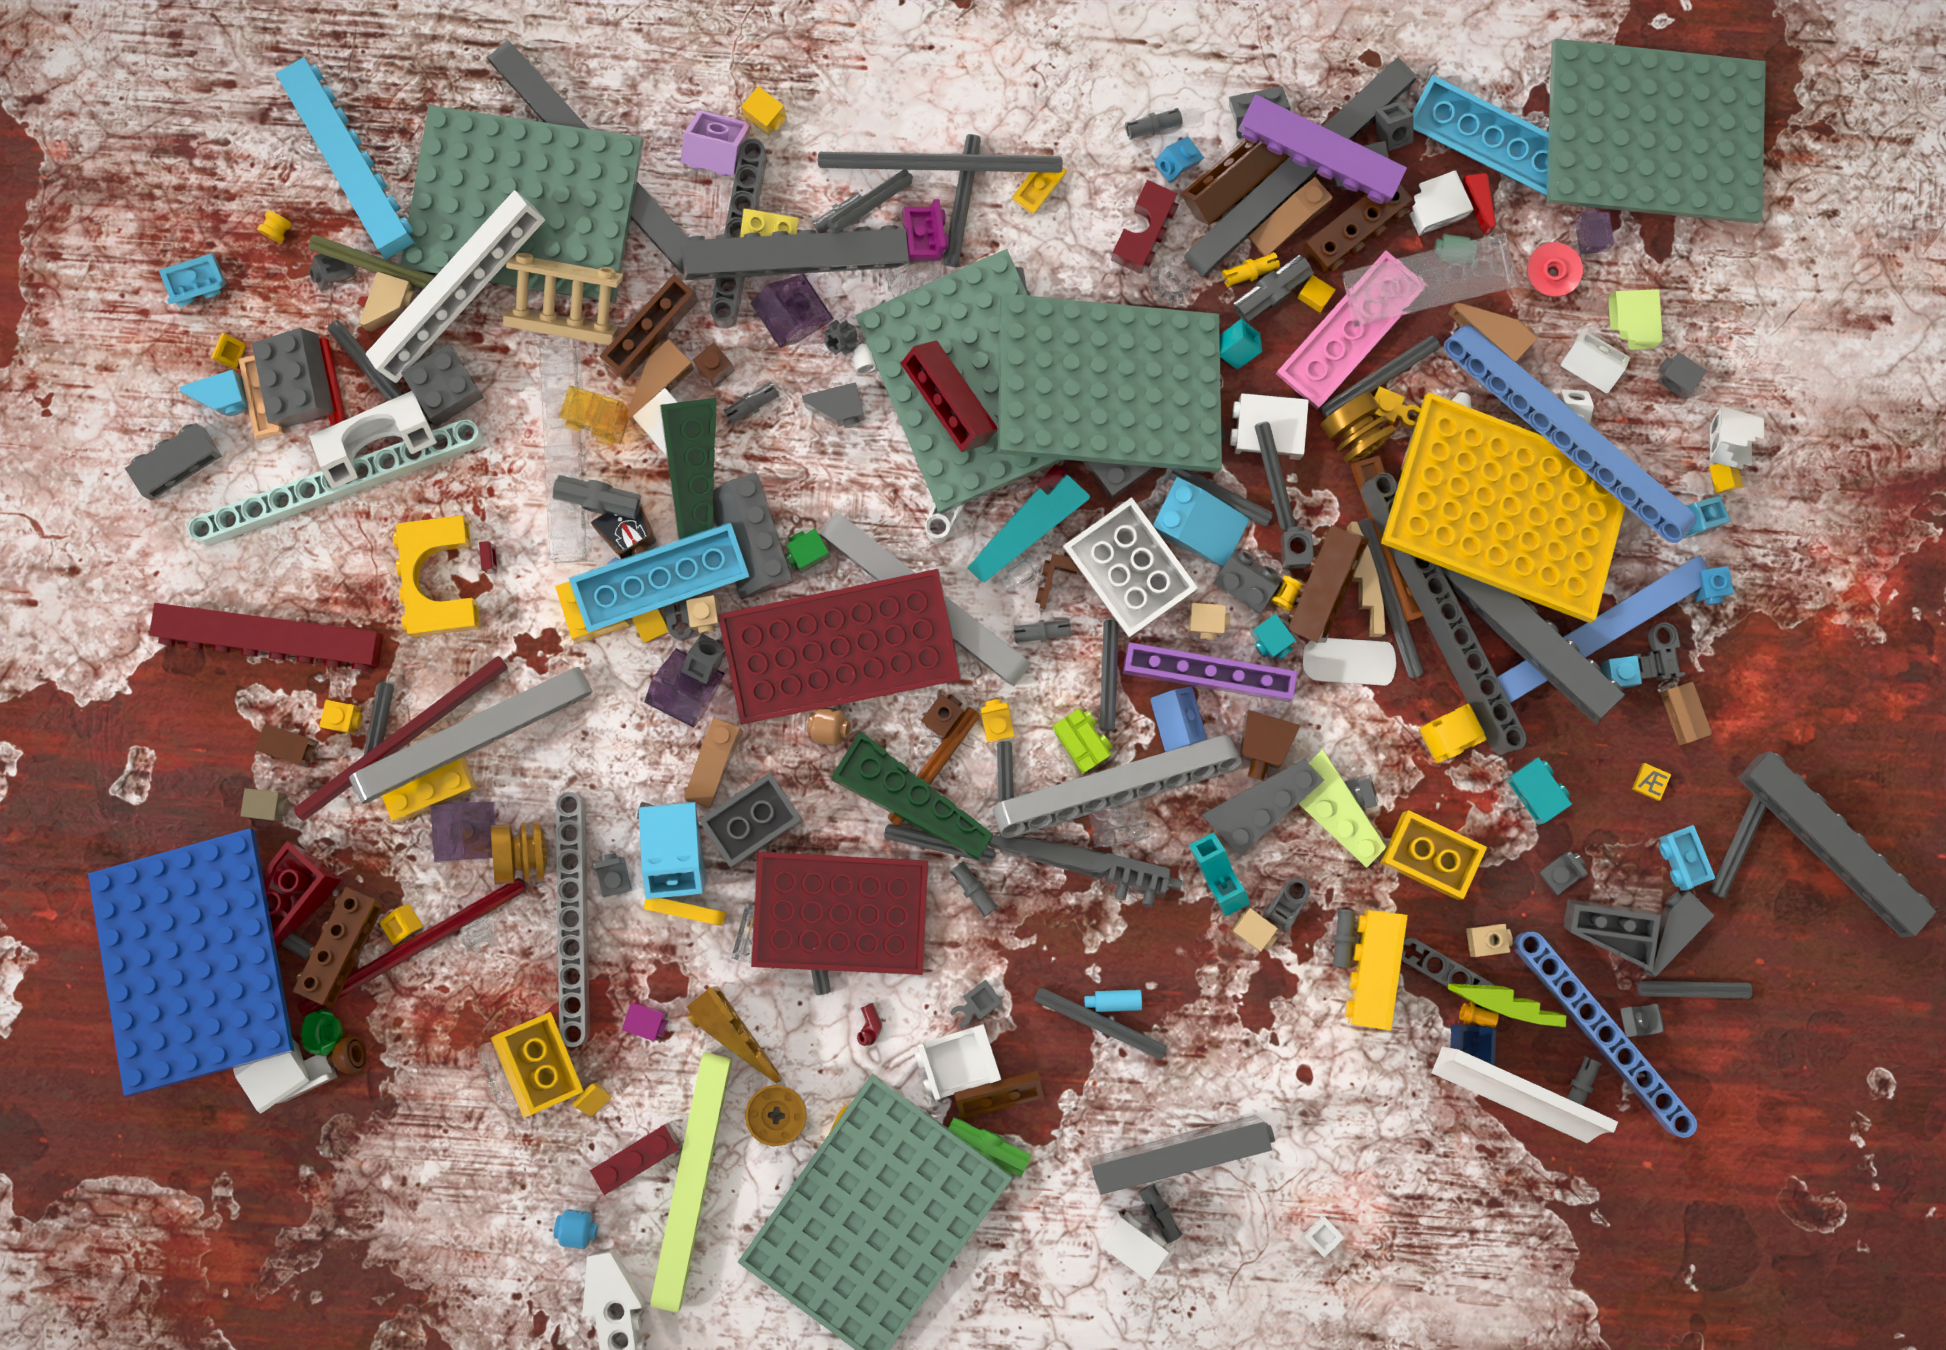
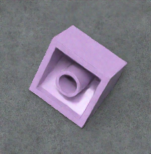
(714, 142)

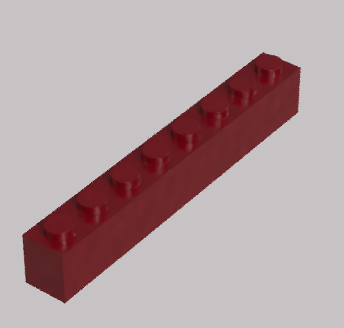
(266, 635)

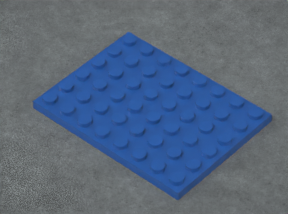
(190, 963)

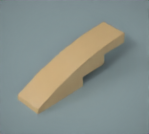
(1369, 589)

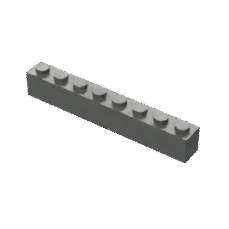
(794, 253)
(1540, 645)
(1837, 844)

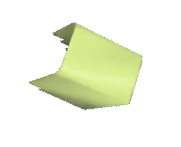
(1637, 317)

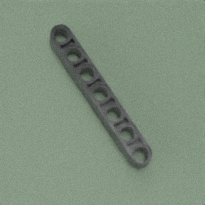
(740, 194)

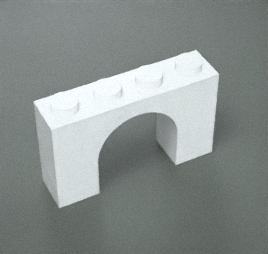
(339, 444)

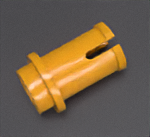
(1471, 1014)

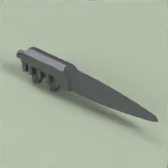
(1095, 864)

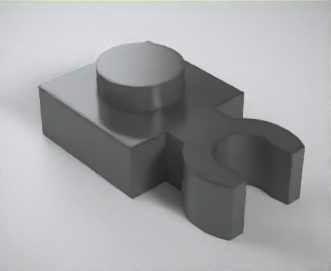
(980, 1001)

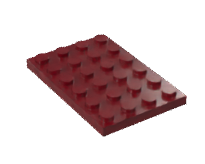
(839, 913)

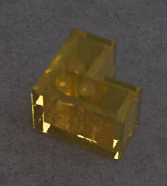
(595, 413)

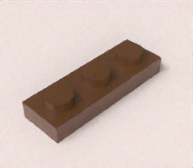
(999, 1095)

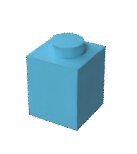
(1623, 671)

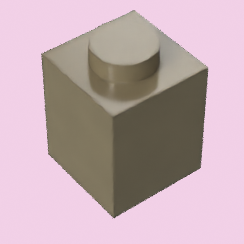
(264, 805)

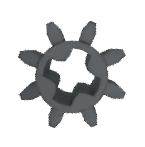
(840, 337)

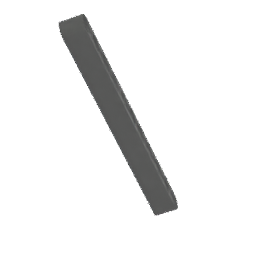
(554, 110)
(1290, 176)
(1444, 628)

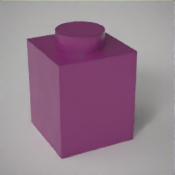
(645, 1022)

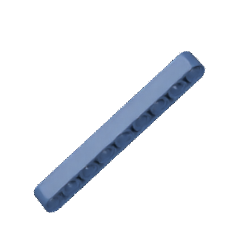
(1614, 622)
(1617, 1040)

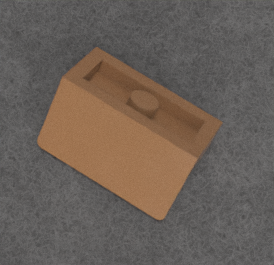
(1686, 713)

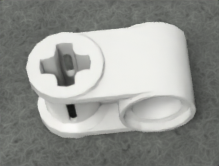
(947, 518)

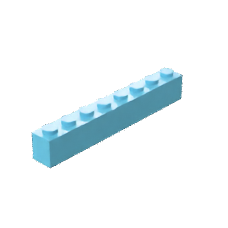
(345, 158)

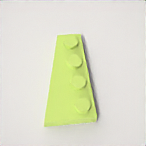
(1341, 814)

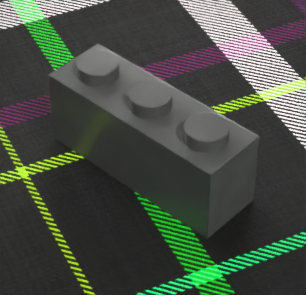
(173, 461)

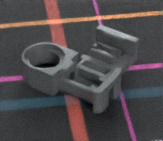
(1665, 659)

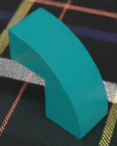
(1218, 874)

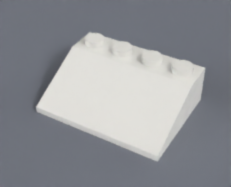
(1130, 567)

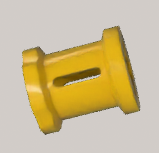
(1287, 593)

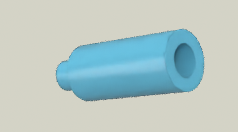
(1115, 1000)

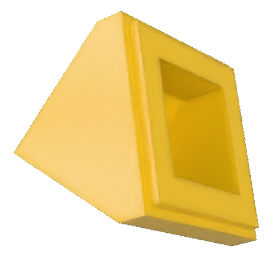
(228, 351)
(1725, 478)

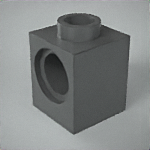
(1394, 125)
(1680, 375)
(1290, 559)
(704, 659)

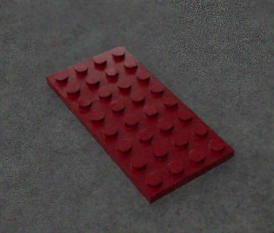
(839, 646)

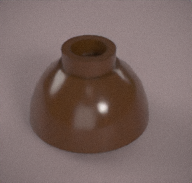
(348, 1055)

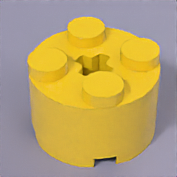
(1452, 733)

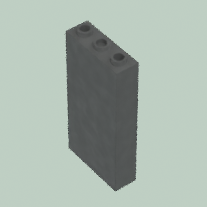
(1181, 1154)

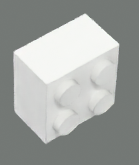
(1133, 1245)

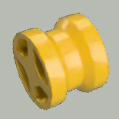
(274, 226)

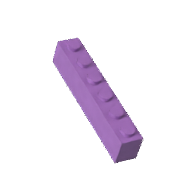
(1321, 149)
(1210, 672)

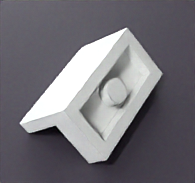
(1595, 361)
(318, 1072)

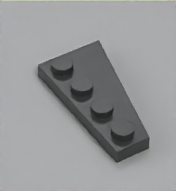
(1255, 811)

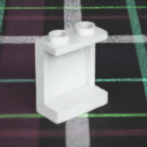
(1285, 417)
(957, 1062)

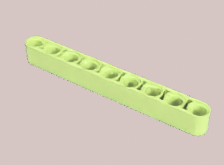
(691, 1182)

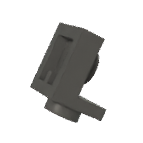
(329, 270)
(1363, 790)
(1563, 872)
(612, 875)
(1642, 1020)

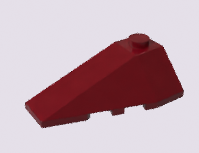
(296, 888)

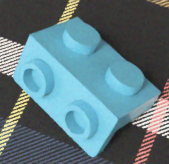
(192, 279)
(1686, 858)

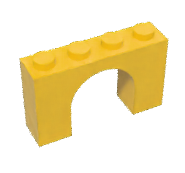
(416, 544)

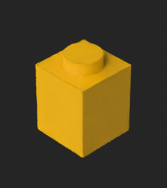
(764, 111)

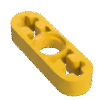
(685, 910)

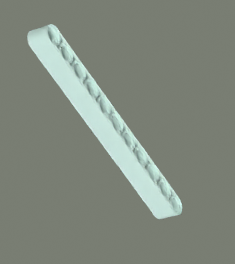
(324, 494)

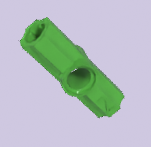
(993, 1146)

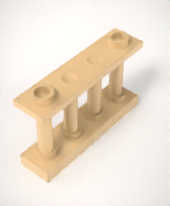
(547, 320)

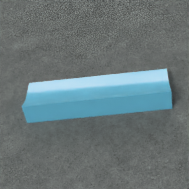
(1483, 133)
(658, 577)

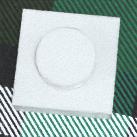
(1323, 1236)

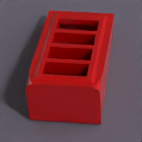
(1479, 194)

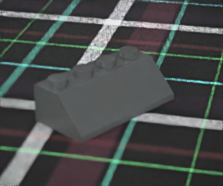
(747, 509)

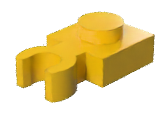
(1392, 407)

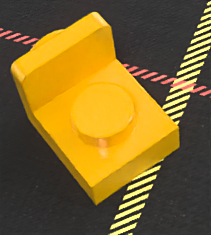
(341, 717)
(997, 721)

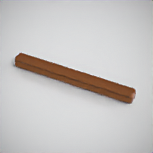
(944, 751)

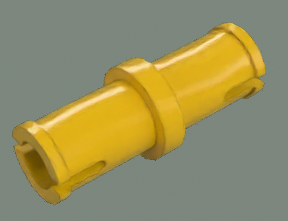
(1250, 269)

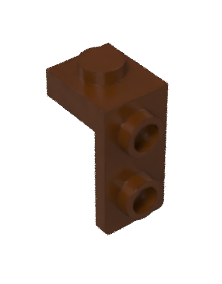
(1059, 563)
(287, 745)

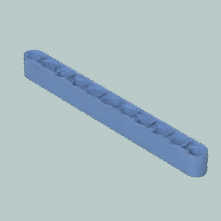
(1570, 434)

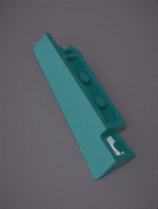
(1027, 526)

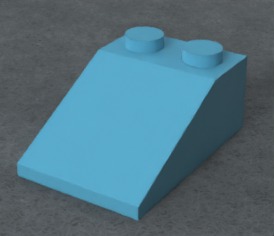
(1200, 523)

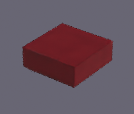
(488, 557)

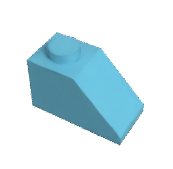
(219, 392)
(1708, 514)

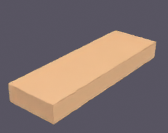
(260, 426)

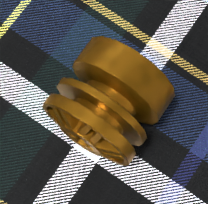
(1358, 427)
(517, 852)
(763, 1127)

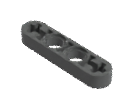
(1448, 968)

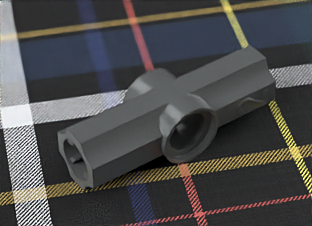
(1273, 289)
(596, 496)

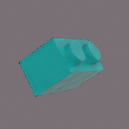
(1539, 790)

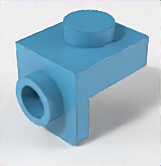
(1178, 158)
(1715, 586)

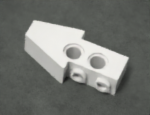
(606, 1284)

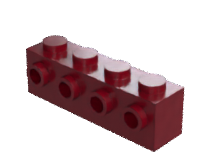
(949, 396)

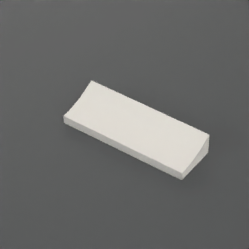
(1521, 1095)

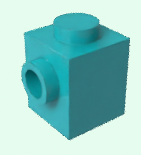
(1273, 638)

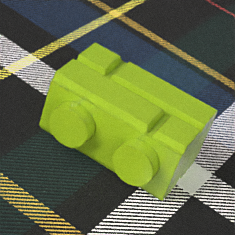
(1082, 741)

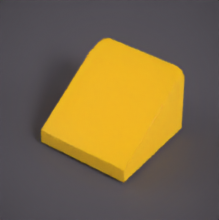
(1316, 293)
(650, 625)
(401, 924)
(592, 1099)

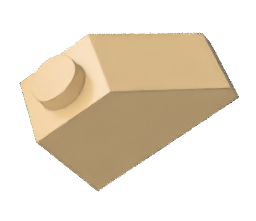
(386, 301)

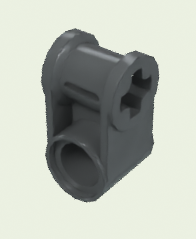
(1286, 904)

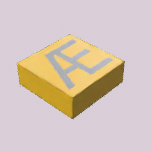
(1651, 782)

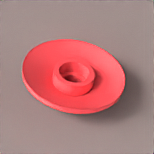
(1563, 260)

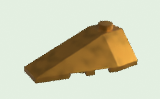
(722, 1022)

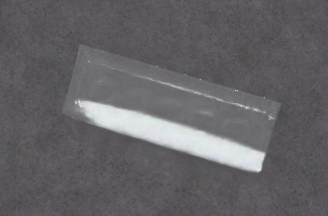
(1430, 279)

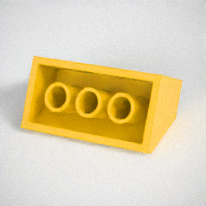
(1376, 969)

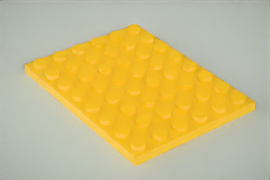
(1504, 509)

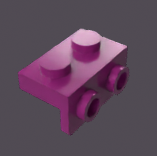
(925, 231)

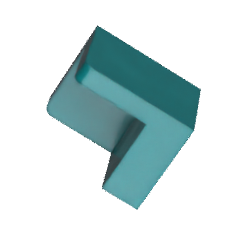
(1240, 344)

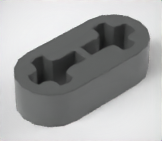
(672, 620)

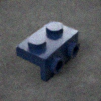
(1475, 1041)

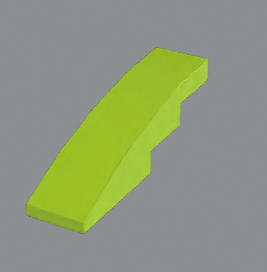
(1501, 1000)

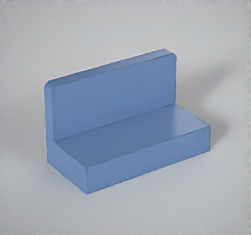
(1178, 718)

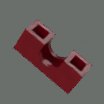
(1155, 205)
(636, 1158)

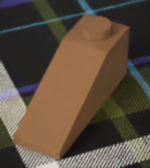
(1291, 217)
(1502, 331)
(663, 369)
(712, 762)

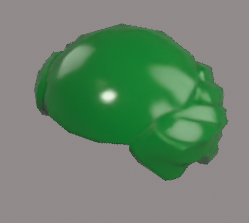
(321, 1032)

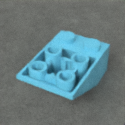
(671, 850)

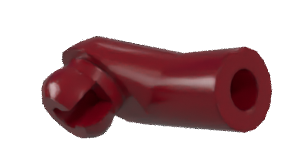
(871, 1027)

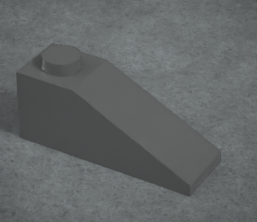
(1677, 927)

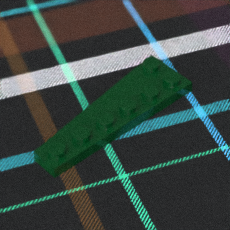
(690, 453)
(890, 785)

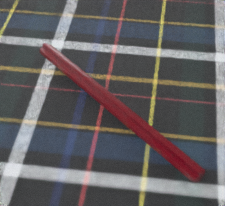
(402, 736)
(423, 941)

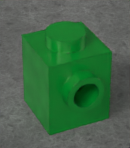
(806, 550)

